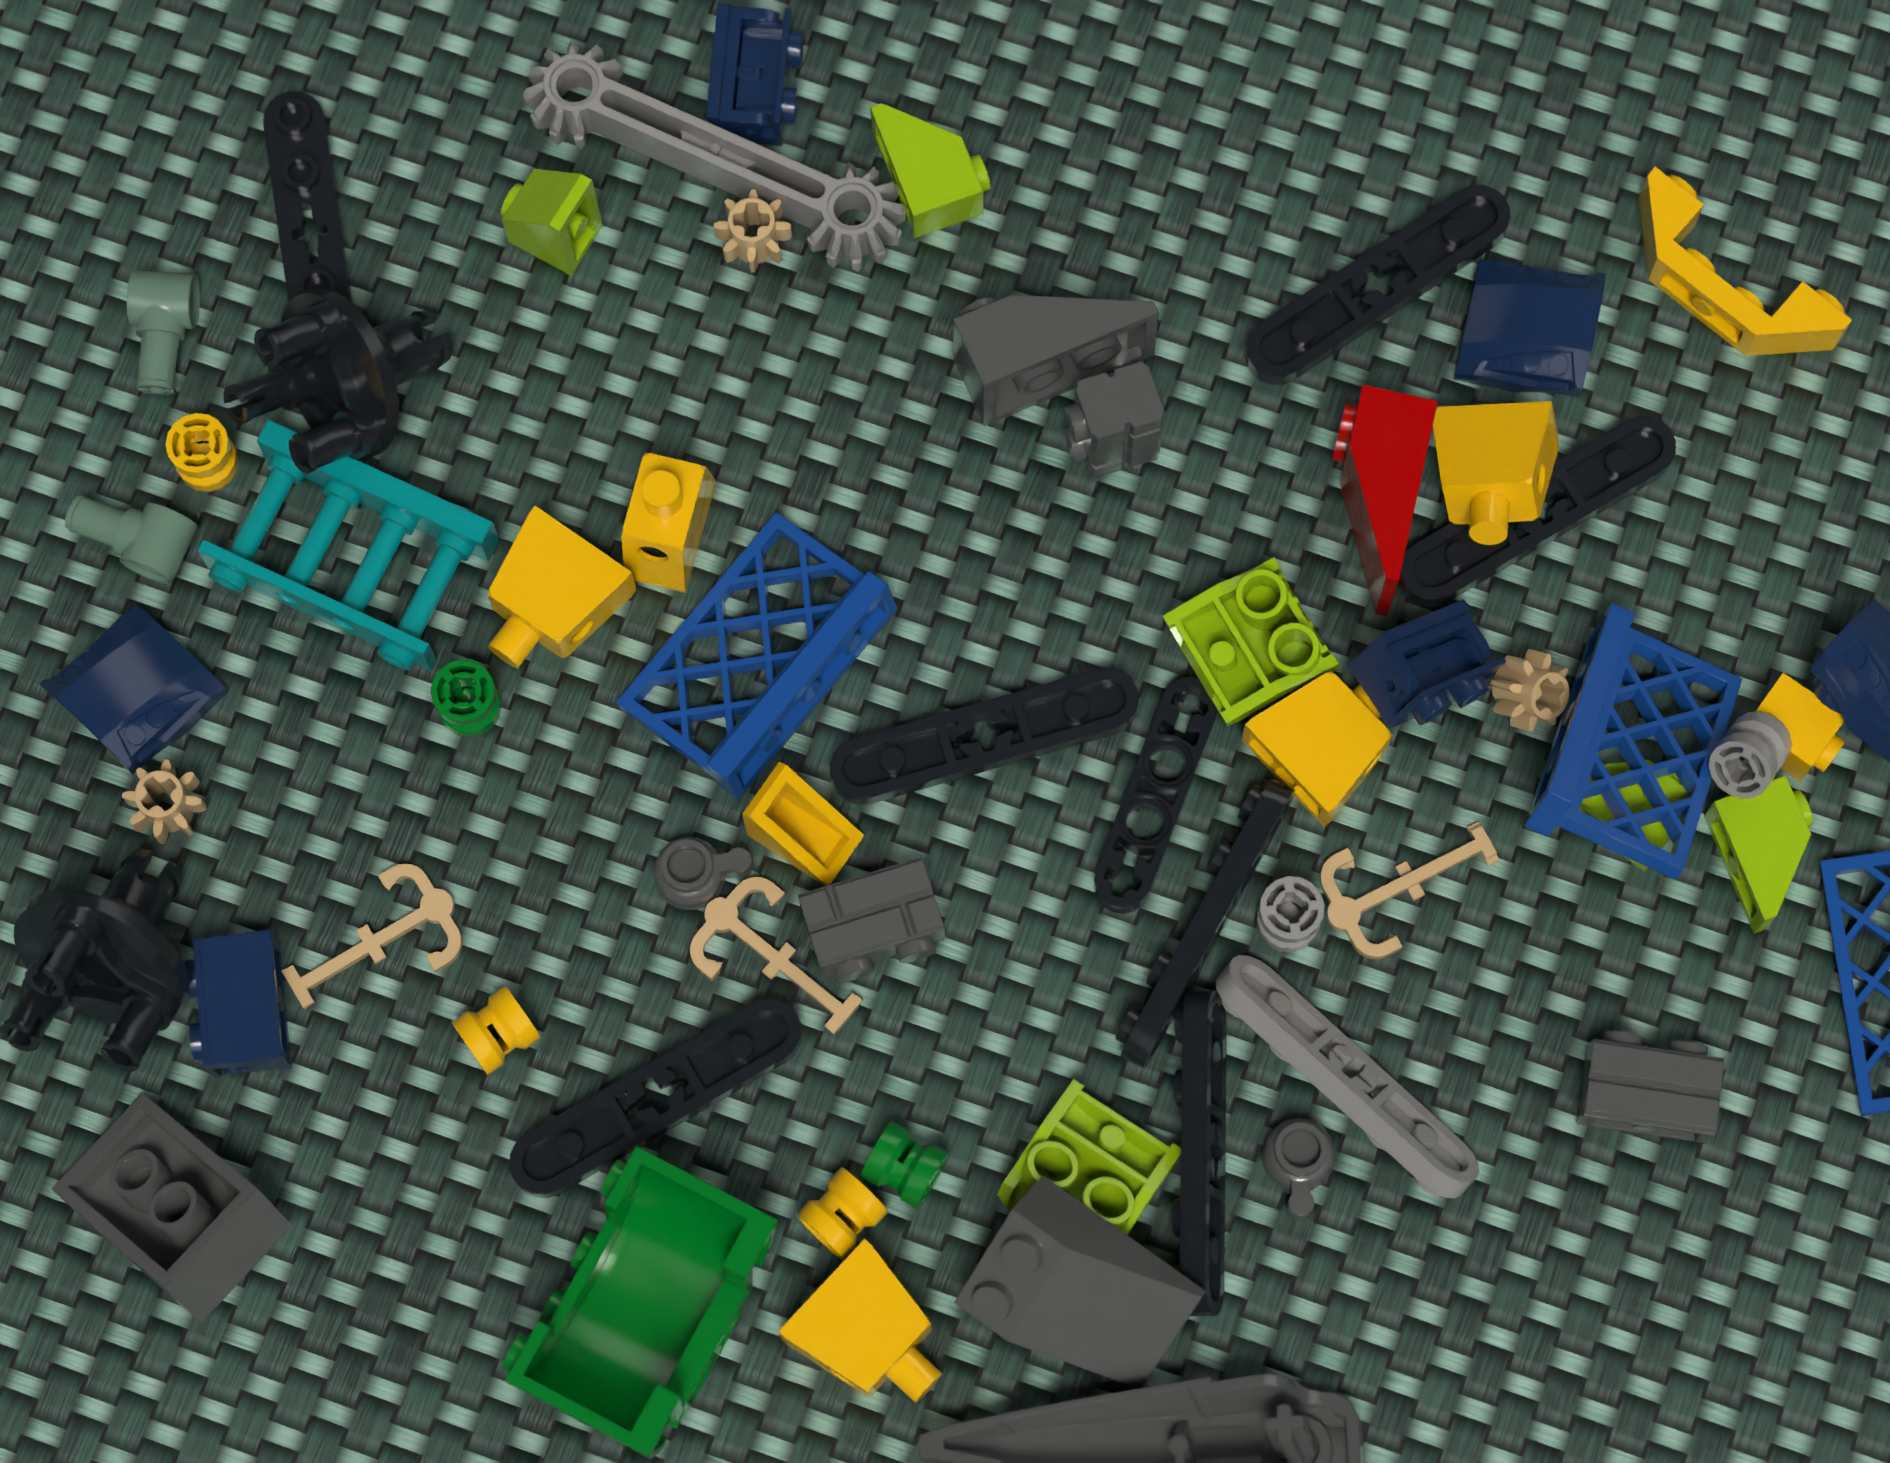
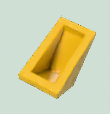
(800, 826)

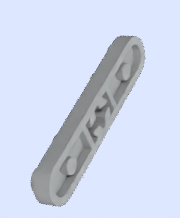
(1366, 1095)

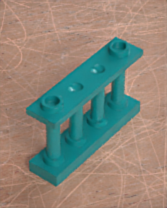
(401, 512)

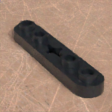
(301, 182)
(1328, 317)
(1588, 480)
(921, 751)
(1175, 973)
(1201, 1095)
(597, 1129)

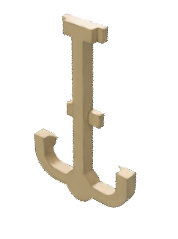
(435, 907)
(1345, 912)
(723, 916)

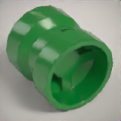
(475, 708)
(904, 1165)

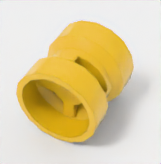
(211, 463)
(509, 1022)
(852, 1202)

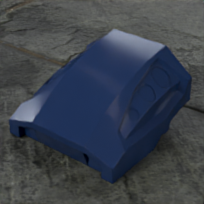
(1530, 328)
(1856, 677)
(136, 689)

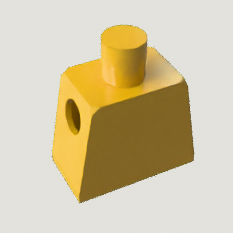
(1495, 464)
(668, 515)
(553, 590)
(1320, 742)
(864, 1328)

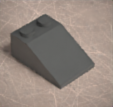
(1040, 346)
(172, 1207)
(1078, 1289)

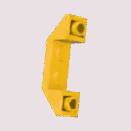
(1803, 323)

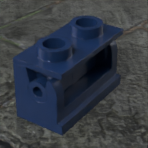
(752, 73)
(1426, 666)
(239, 1003)

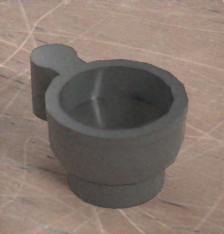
(693, 872)
(1298, 1159)

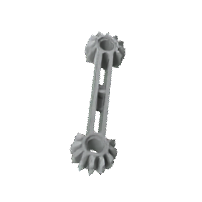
(713, 155)

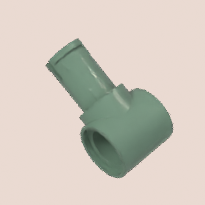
(161, 310)
(147, 540)

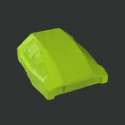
(1249, 641)
(1094, 1159)

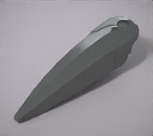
(1179, 1422)

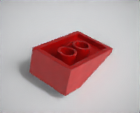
(1383, 462)

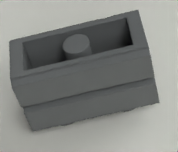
(1115, 420)
(873, 920)
(1651, 1088)

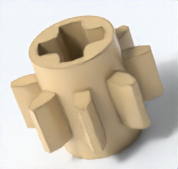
(747, 213)
(1530, 690)
(153, 785)

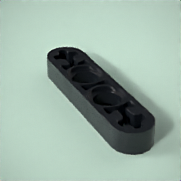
(1151, 793)

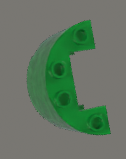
(645, 1305)

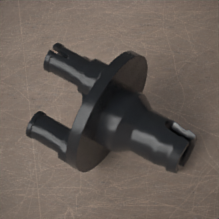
(337, 375)
(102, 961)

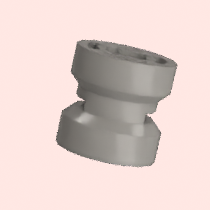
(1750, 754)
(1290, 927)

